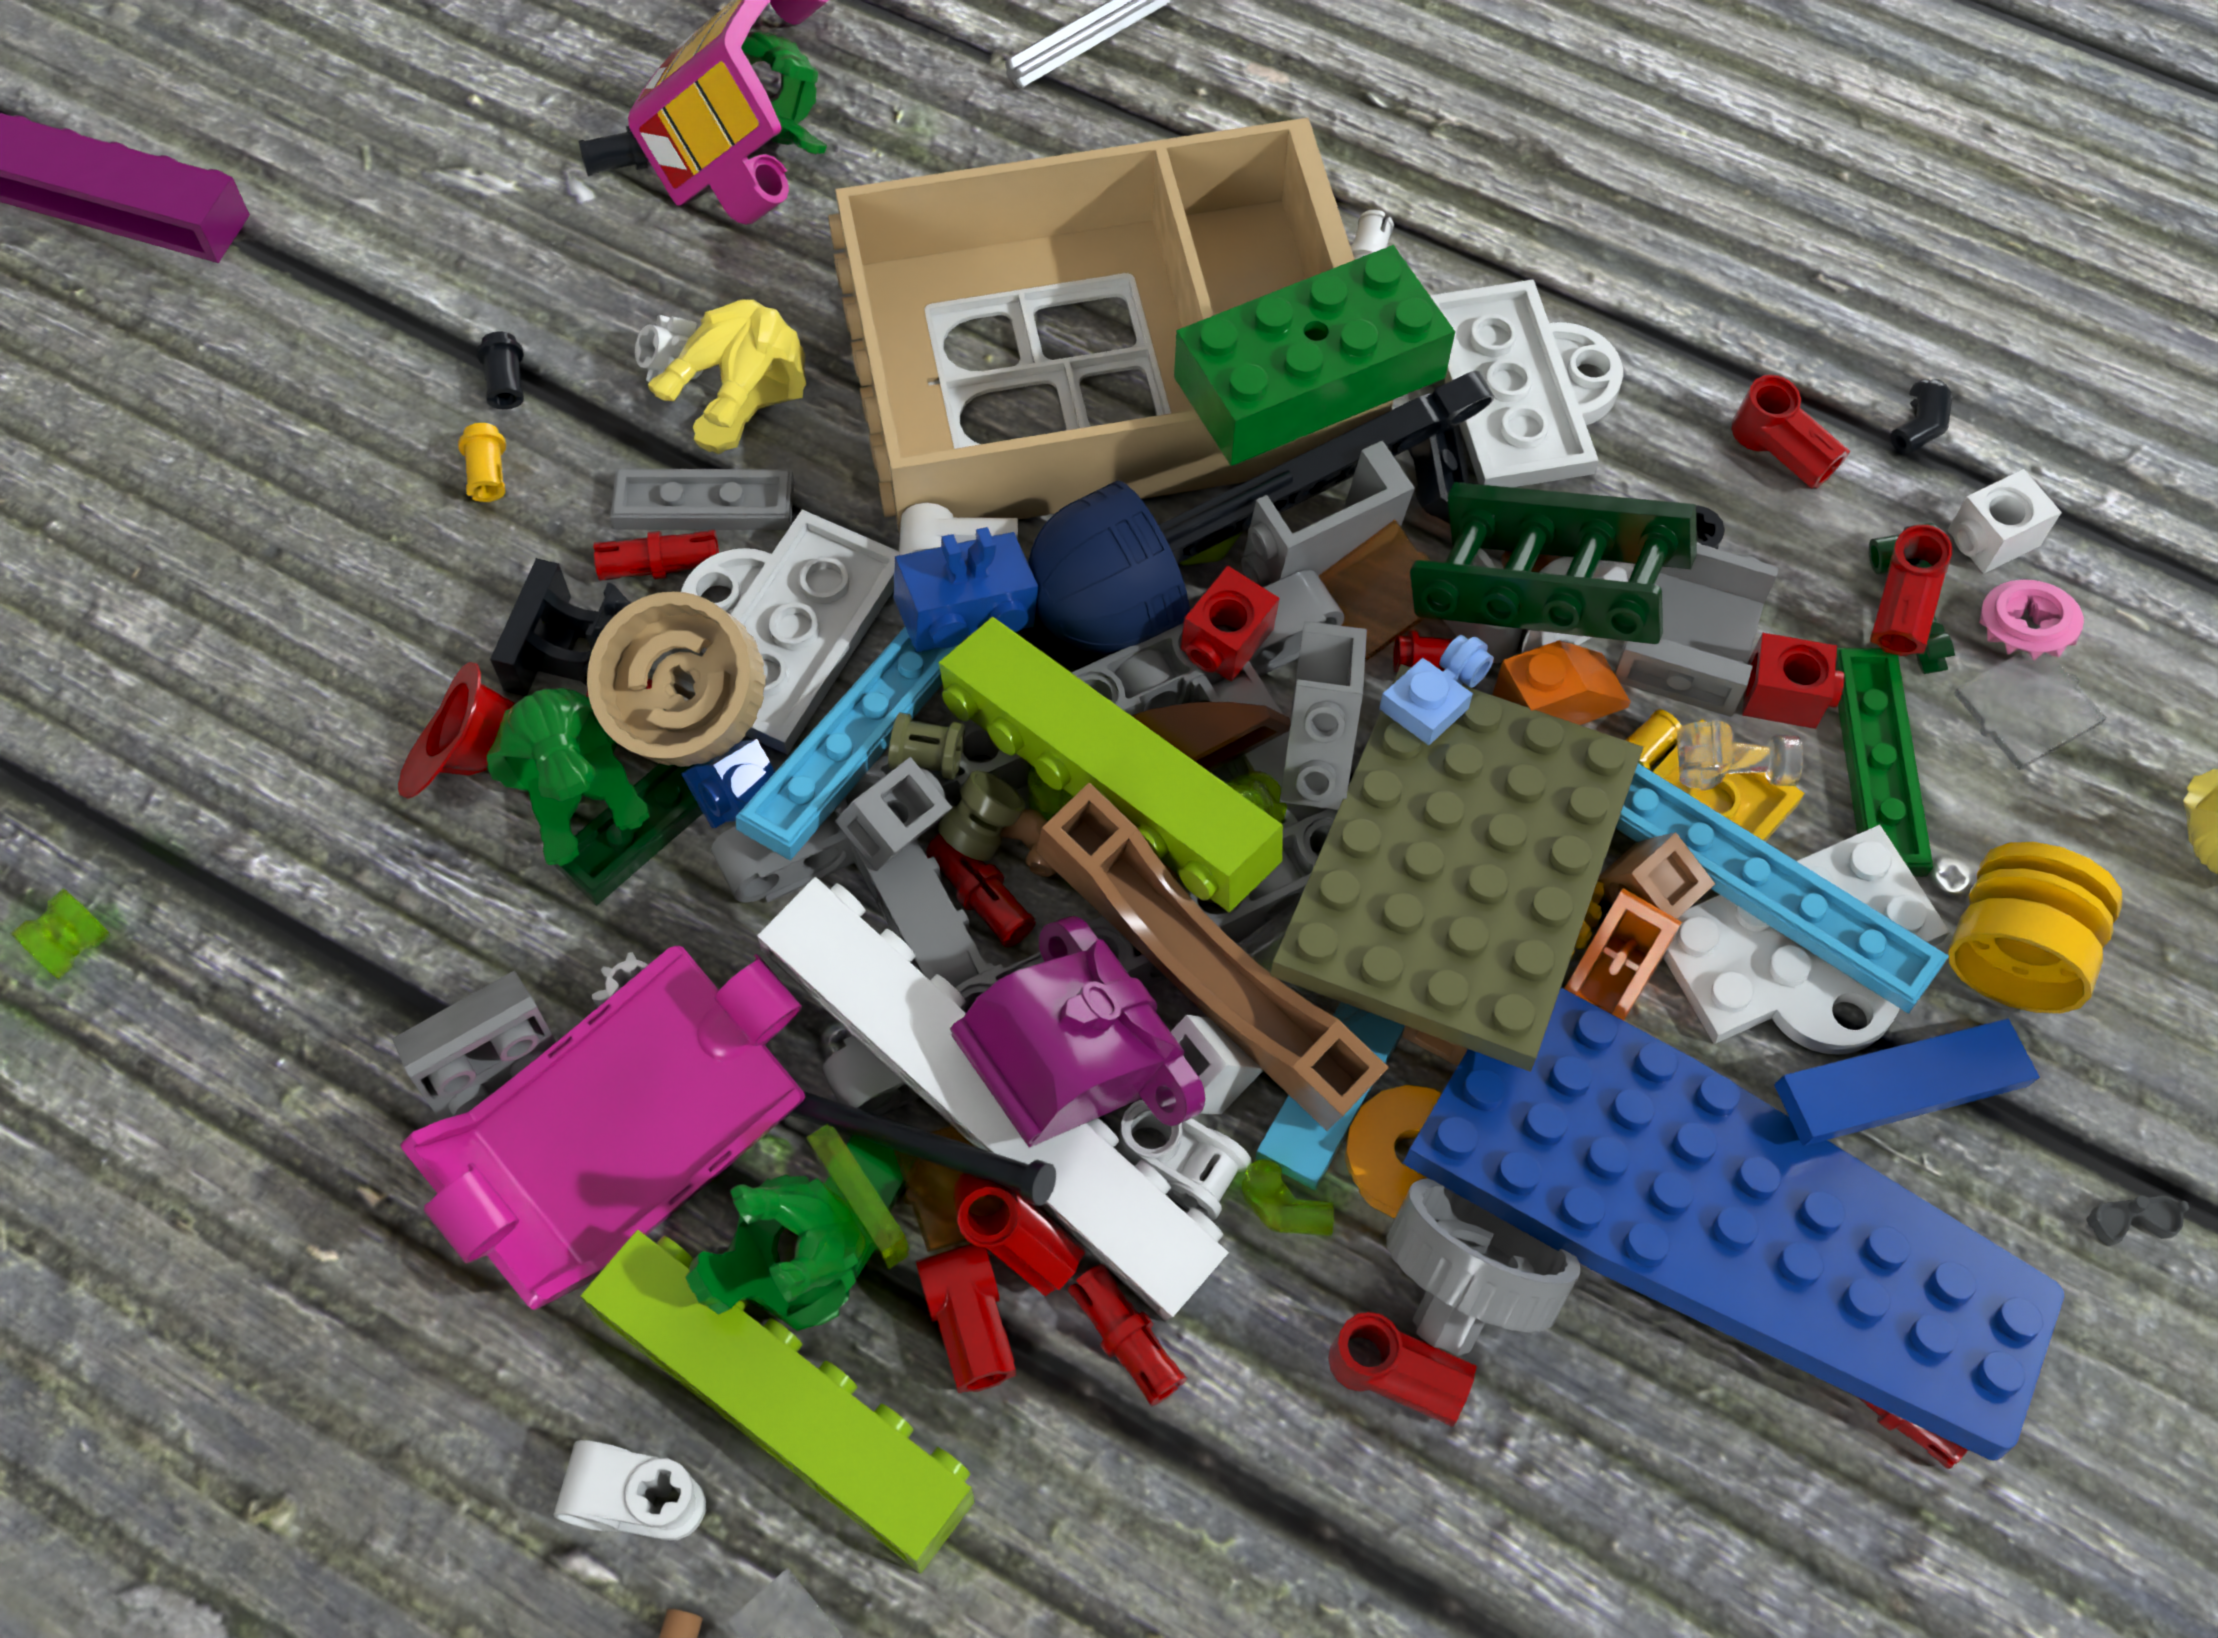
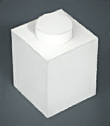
(1216, 1060)

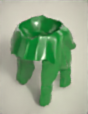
(797, 87)
(558, 755)
(798, 1291)

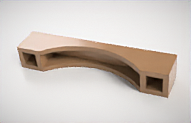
(1276, 1027)

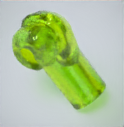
(1279, 1208)

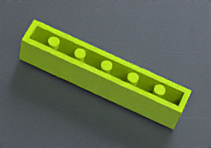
(1078, 737)
(784, 1402)

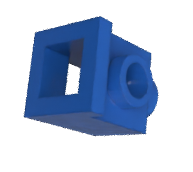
(729, 781)

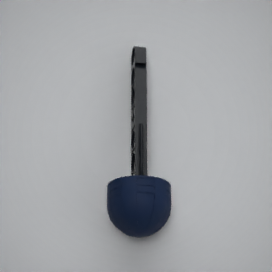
(1114, 573)

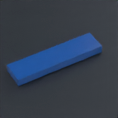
(1905, 1081)

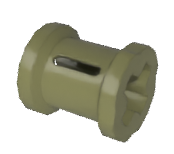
(927, 744)

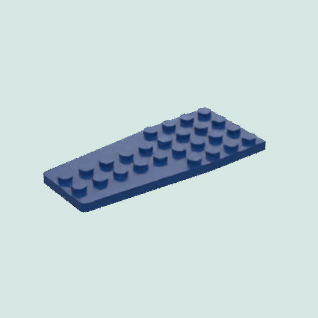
(1727, 1217)

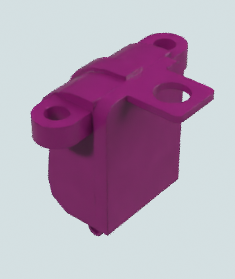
(1075, 1040)

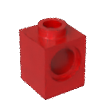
(1231, 602)
(1777, 698)

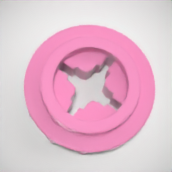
(2048, 605)

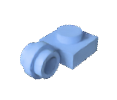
(1432, 700)

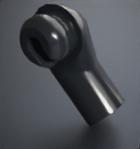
(1932, 416)

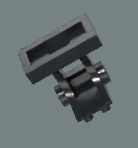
(546, 629)

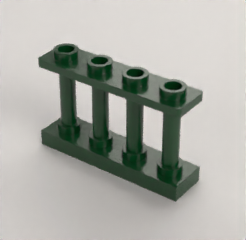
(1563, 525)

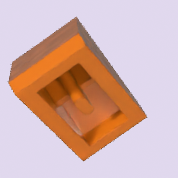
(1623, 954)

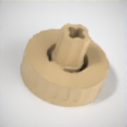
(706, 697)

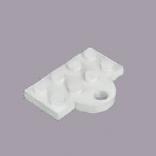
(1541, 399)
(804, 611)
(1748, 972)

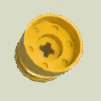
(2036, 927)

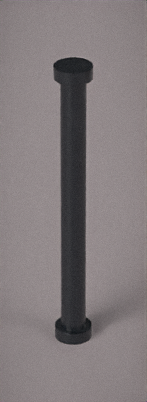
(1032, 1180)

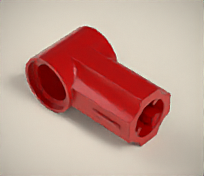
(1775, 423)
(1912, 592)
(1018, 1235)
(963, 1300)
(1408, 1371)

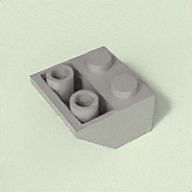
(474, 1046)

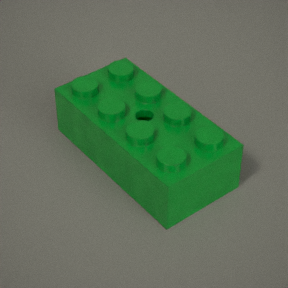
(1312, 354)

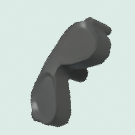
(2157, 1214)

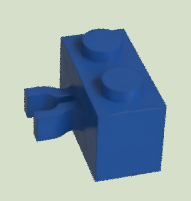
(960, 586)

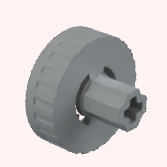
(1475, 1269)

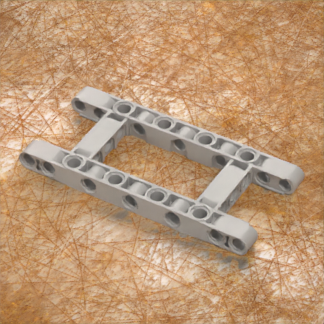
(911, 885)

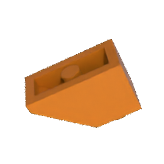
(1562, 682)

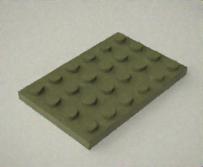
(1462, 875)

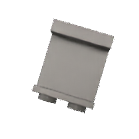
(1375, 499)
(1706, 631)
(1324, 715)

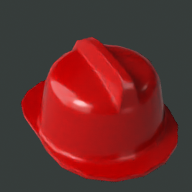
(457, 734)

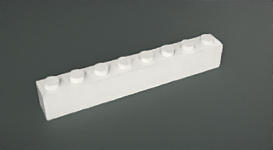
(906, 1023)

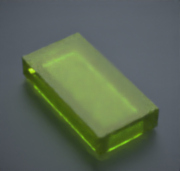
(859, 1195)

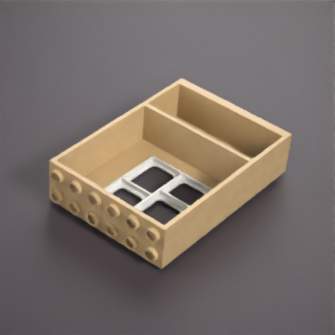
(1159, 223)

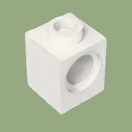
(2003, 521)

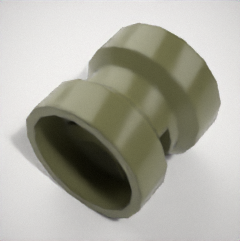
(981, 815)

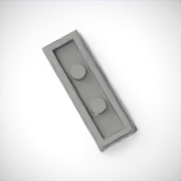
(703, 499)

